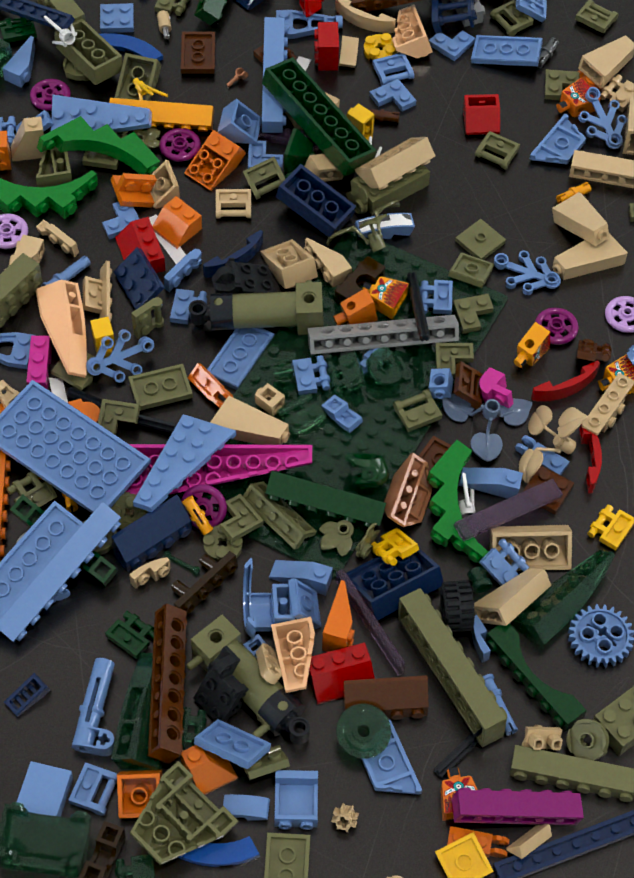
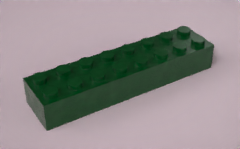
(318, 116)

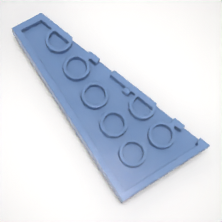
(99, 113)
(181, 457)

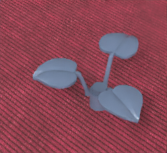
(487, 445)

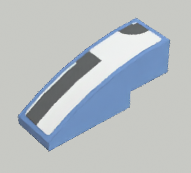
(391, 225)

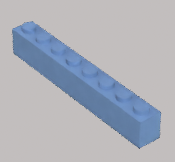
(274, 53)
(58, 571)

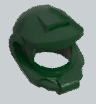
(373, 468)

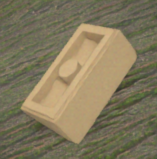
(530, 840)

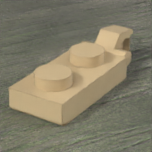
(57, 236)

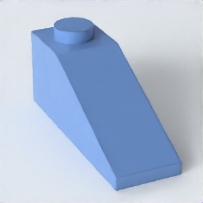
(19, 67)
(494, 481)
(310, 573)

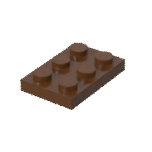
(198, 53)

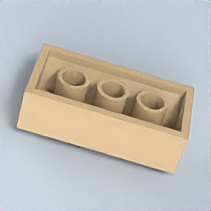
(396, 162)
(539, 545)

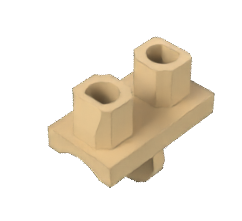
(543, 737)

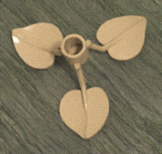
(568, 423)

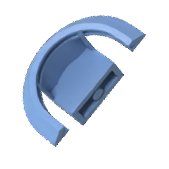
(264, 609)

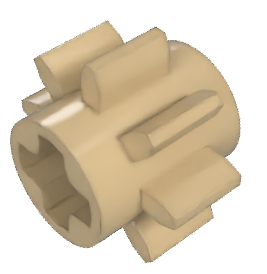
(345, 817)

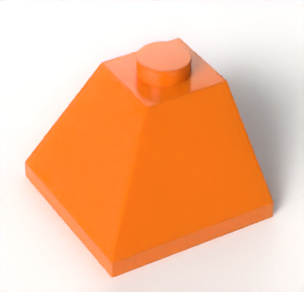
(207, 769)

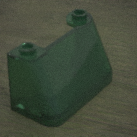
(43, 842)

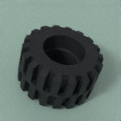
(457, 605)

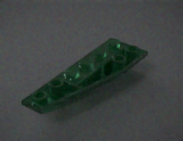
(562, 599)
(132, 734)

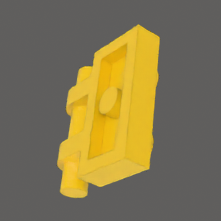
(617, 529)
(399, 545)

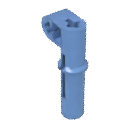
(88, 729)

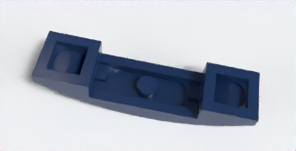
(243, 255)

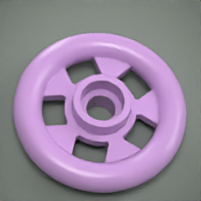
(8, 231)
(610, 313)

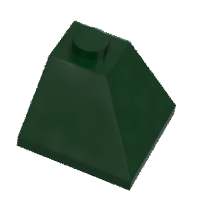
(297, 151)

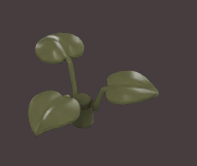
(375, 238)

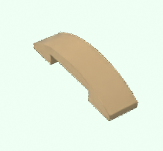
(364, 20)

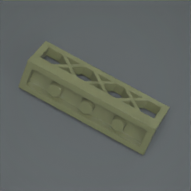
(278, 515)

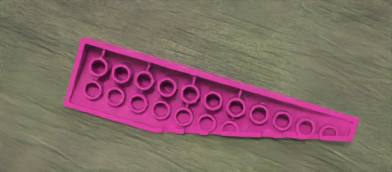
(231, 463)

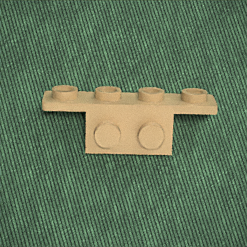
(97, 292)
(609, 405)

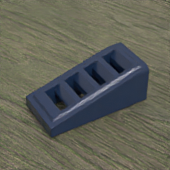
(28, 684)

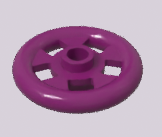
(38, 89)
(179, 144)
(572, 329)
(216, 498)

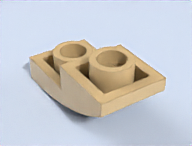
(348, 51)
(155, 569)

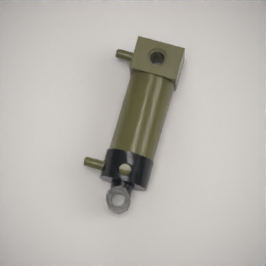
(262, 310)
(270, 702)

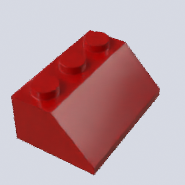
(141, 235)
(334, 667)

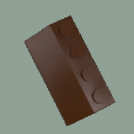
(394, 696)

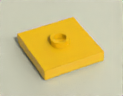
(464, 858)

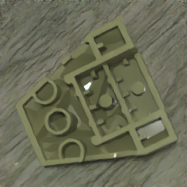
(179, 818)

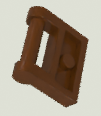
(464, 384)

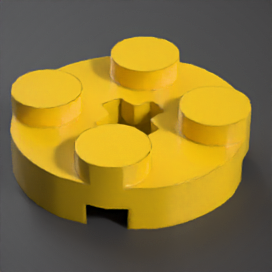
(379, 40)

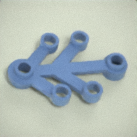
(603, 120)
(529, 272)
(117, 356)

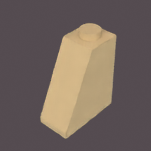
(26, 140)

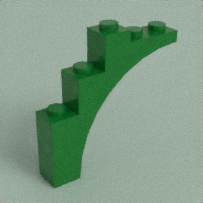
(38, 200)
(445, 502)

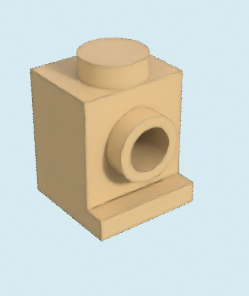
(269, 399)

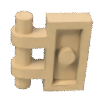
(622, 95)

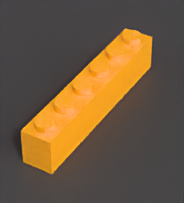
(174, 114)

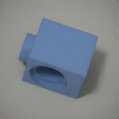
(441, 383)

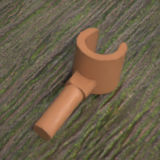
(240, 73)

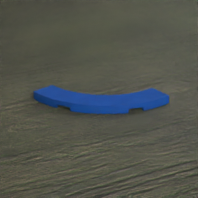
(128, 43)
(223, 853)

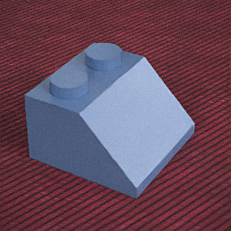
(239, 123)

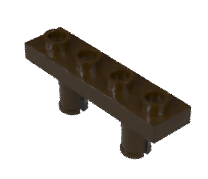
(207, 583)

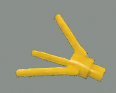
(143, 89)

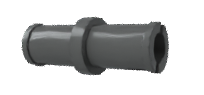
(547, 51)

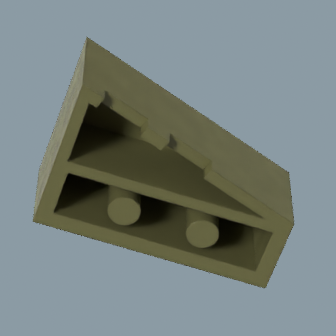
(53, 168)

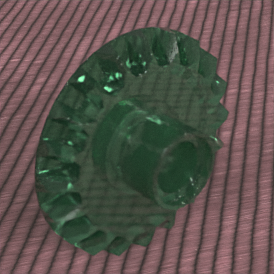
(365, 717)

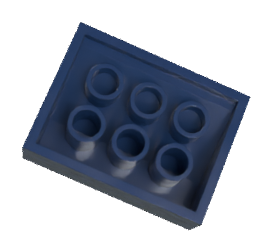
(384, 584)

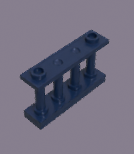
(439, 8)

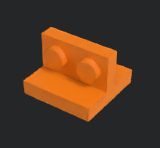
(134, 189)

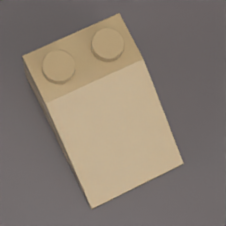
(290, 263)

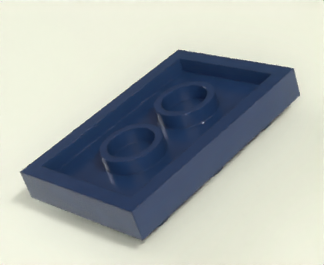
(138, 278)

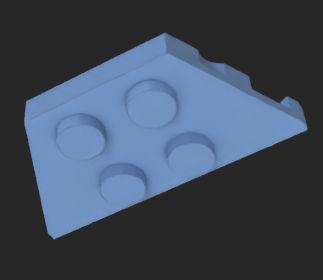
(559, 143)
(391, 769)

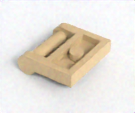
(233, 198)

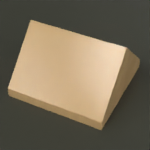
(166, 185)

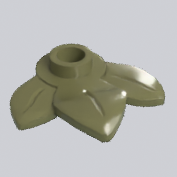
(149, 136)
(358, 197)
(335, 538)
(364, 546)

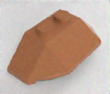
(409, 492)

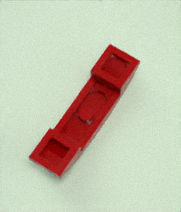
(548, 392)
(596, 457)

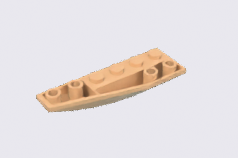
(65, 322)

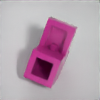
(494, 386)

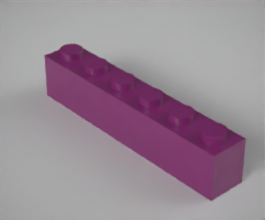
(517, 807)

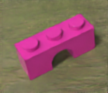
(39, 358)

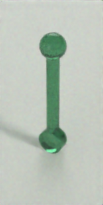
(195, 569)

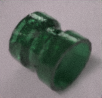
(479, 578)

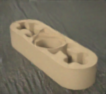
(268, 663)

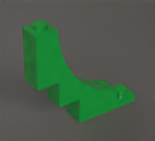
(80, 136)

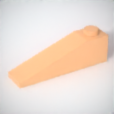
(410, 34)
(294, 650)

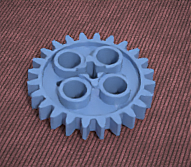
(611, 624)

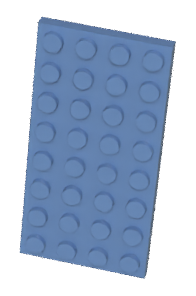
(68, 448)

